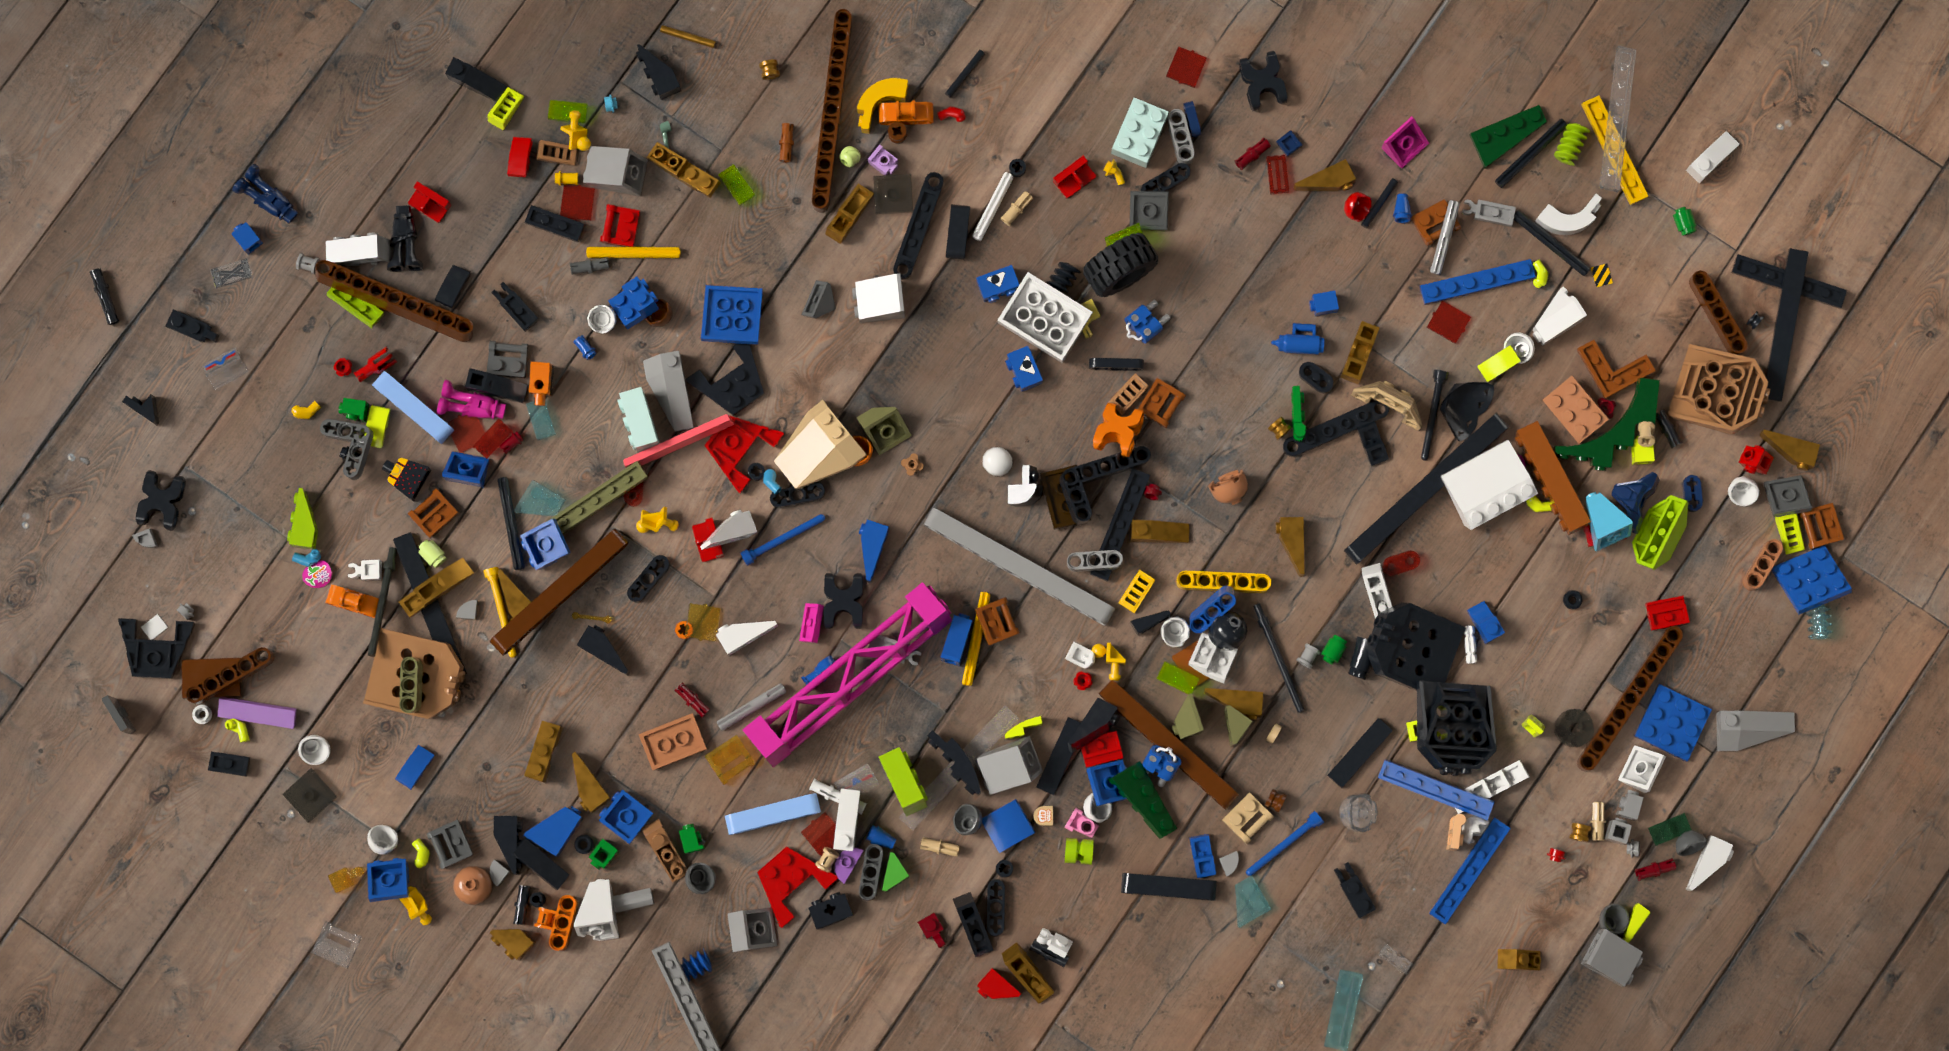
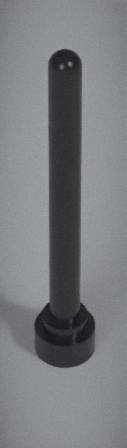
(1439, 379)

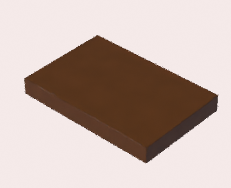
(199, 669)

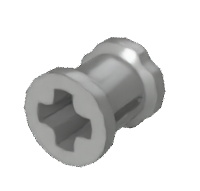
(300, 263)
(1308, 656)

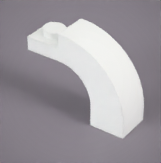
(1564, 224)

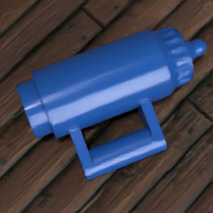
(1300, 343)

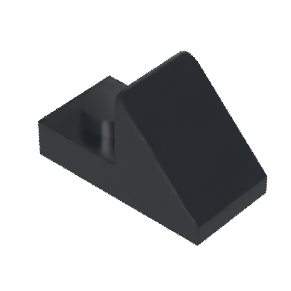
(147, 410)

